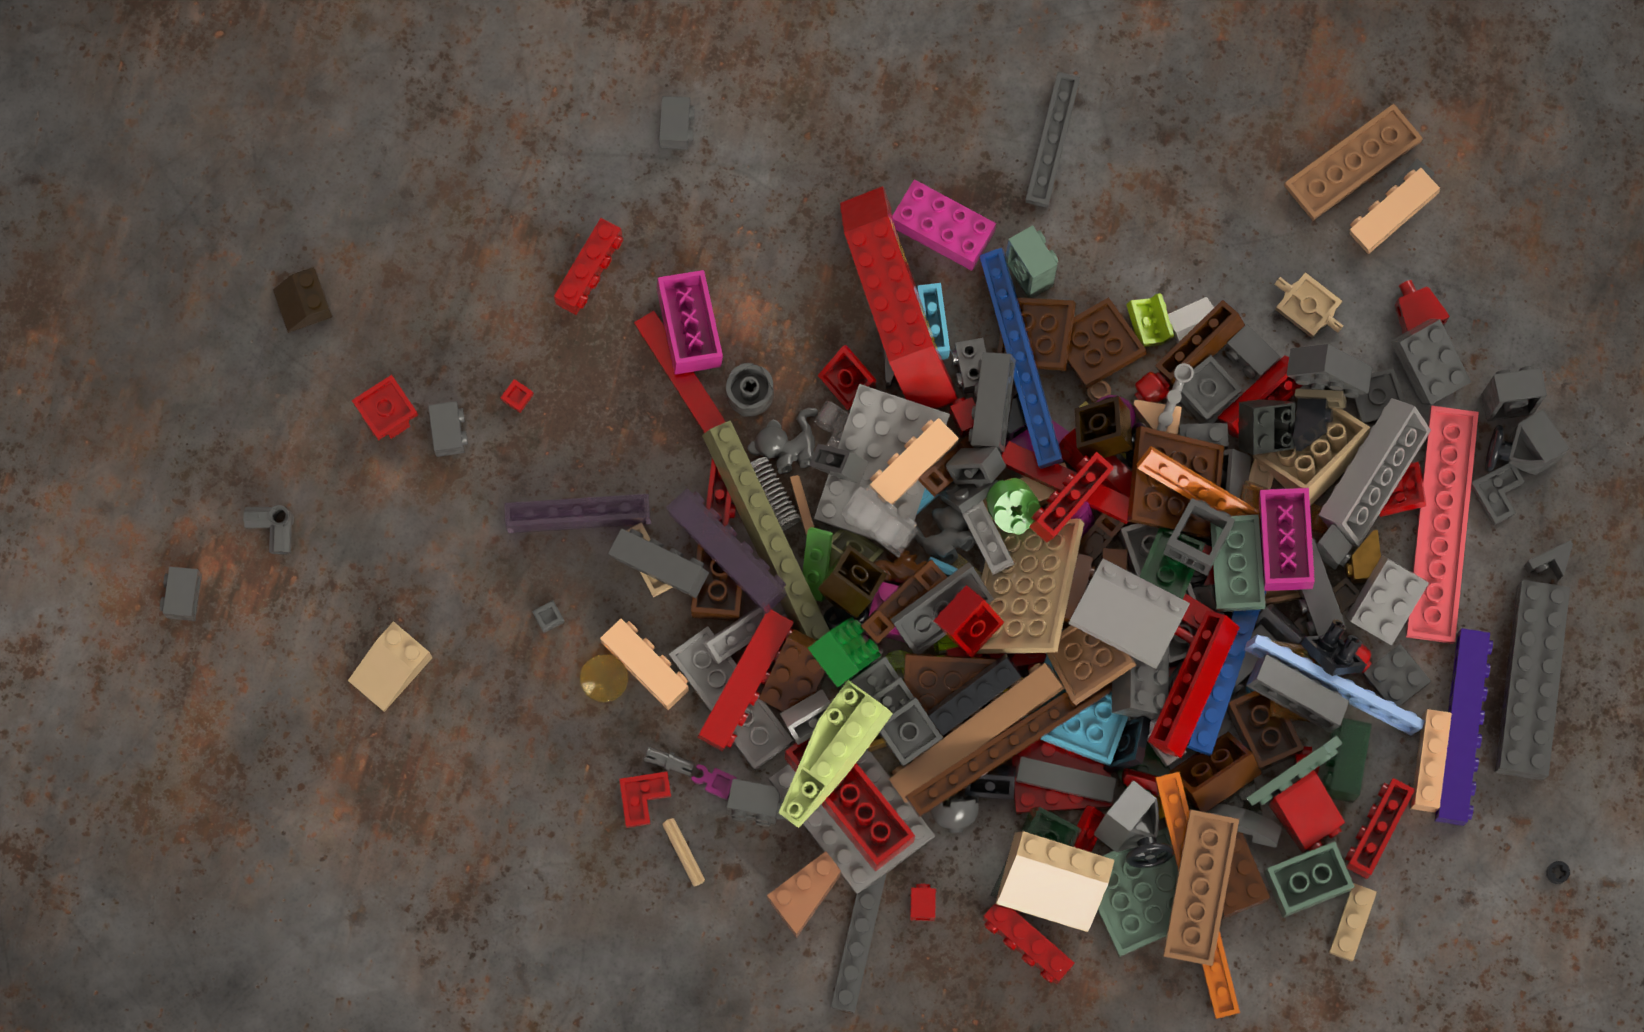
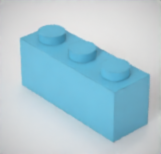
(933, 305)

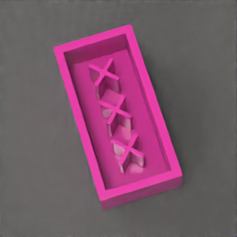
(943, 225)
(689, 322)
(1286, 539)

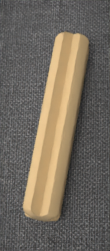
(683, 852)

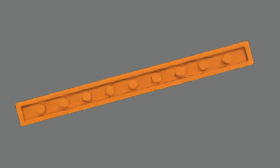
(1176, 817)

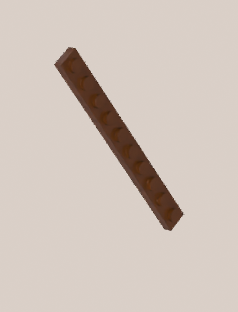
(999, 750)

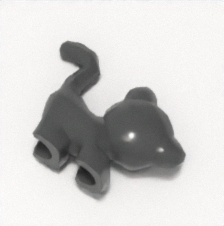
(774, 443)
(953, 535)

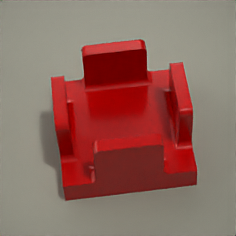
(385, 408)

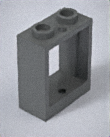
(1190, 556)

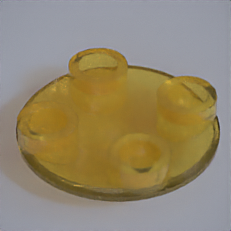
(604, 678)

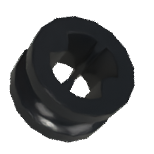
(1552, 876)

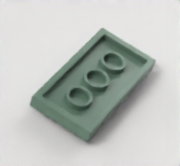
(1239, 567)
(1295, 772)

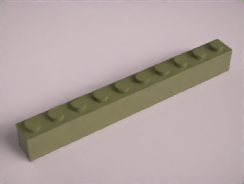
(764, 528)

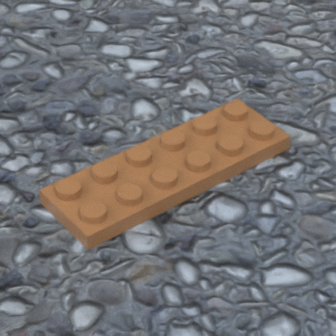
(1353, 162)
(1201, 887)

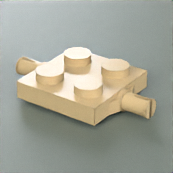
(1308, 305)

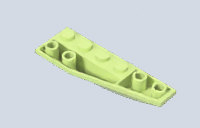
(833, 750)

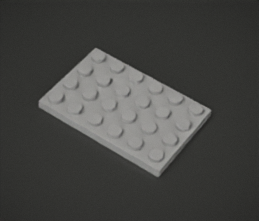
(876, 431)
(835, 842)

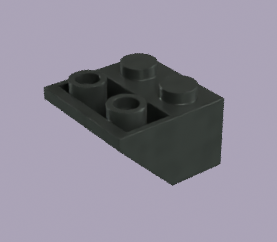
(1266, 426)

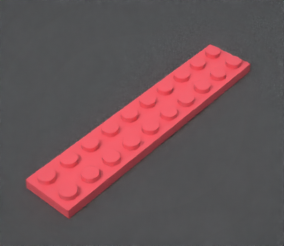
(1443, 522)

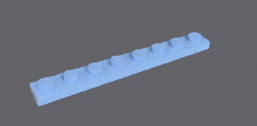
(1358, 697)

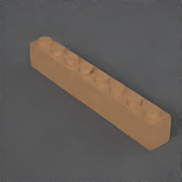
(983, 726)

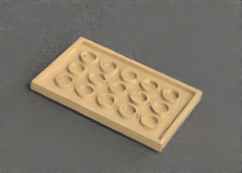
(1032, 591)

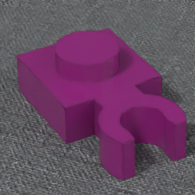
(717, 783)

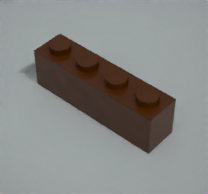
(1202, 341)

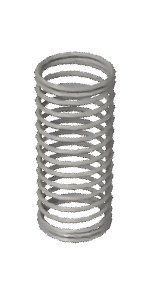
(793, 518)

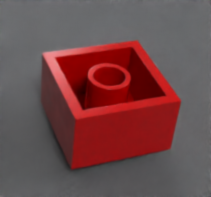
(969, 621)

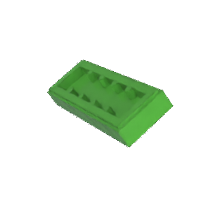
(817, 559)

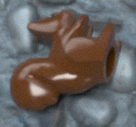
(899, 568)

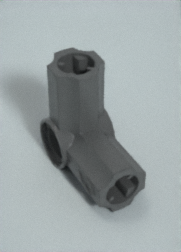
(279, 532)

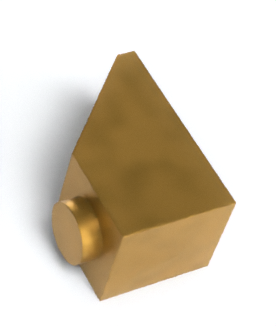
(1364, 559)

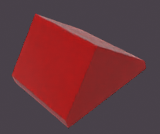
(844, 375)

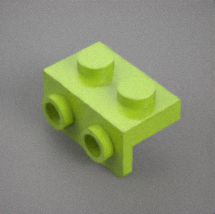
(1150, 320)

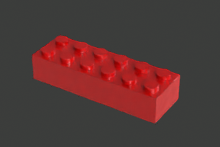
(862, 814)

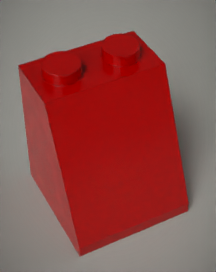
(1307, 812)

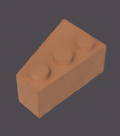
(804, 891)

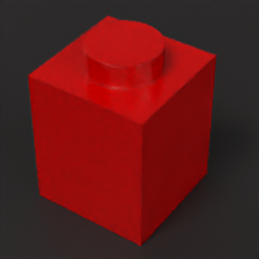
(962, 415)
(923, 903)

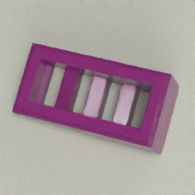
(1086, 515)

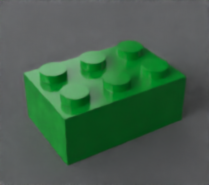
(844, 651)

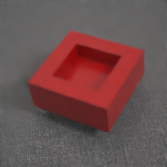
(517, 396)

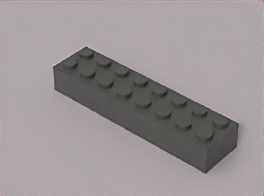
(1532, 680)

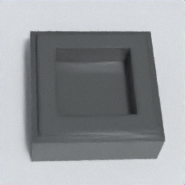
(548, 616)

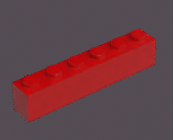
(745, 680)
(1193, 684)

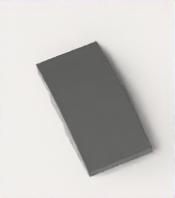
(909, 727)

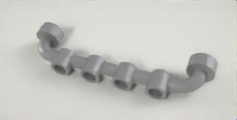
(1183, 373)

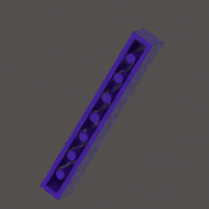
(1465, 704)

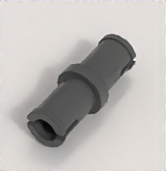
(669, 761)

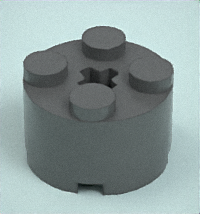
(747, 402)

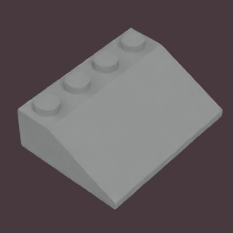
(1129, 613)

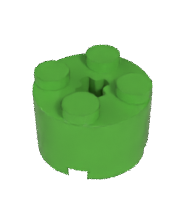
(1012, 505)

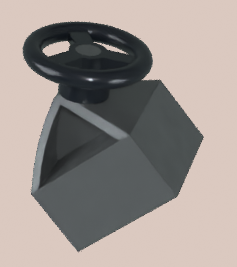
(1531, 446)
(1133, 824)

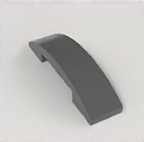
(1251, 823)

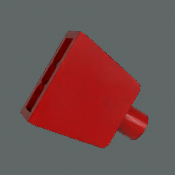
(1418, 306)

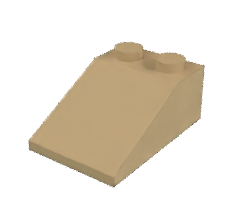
(389, 666)

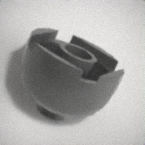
(956, 812)

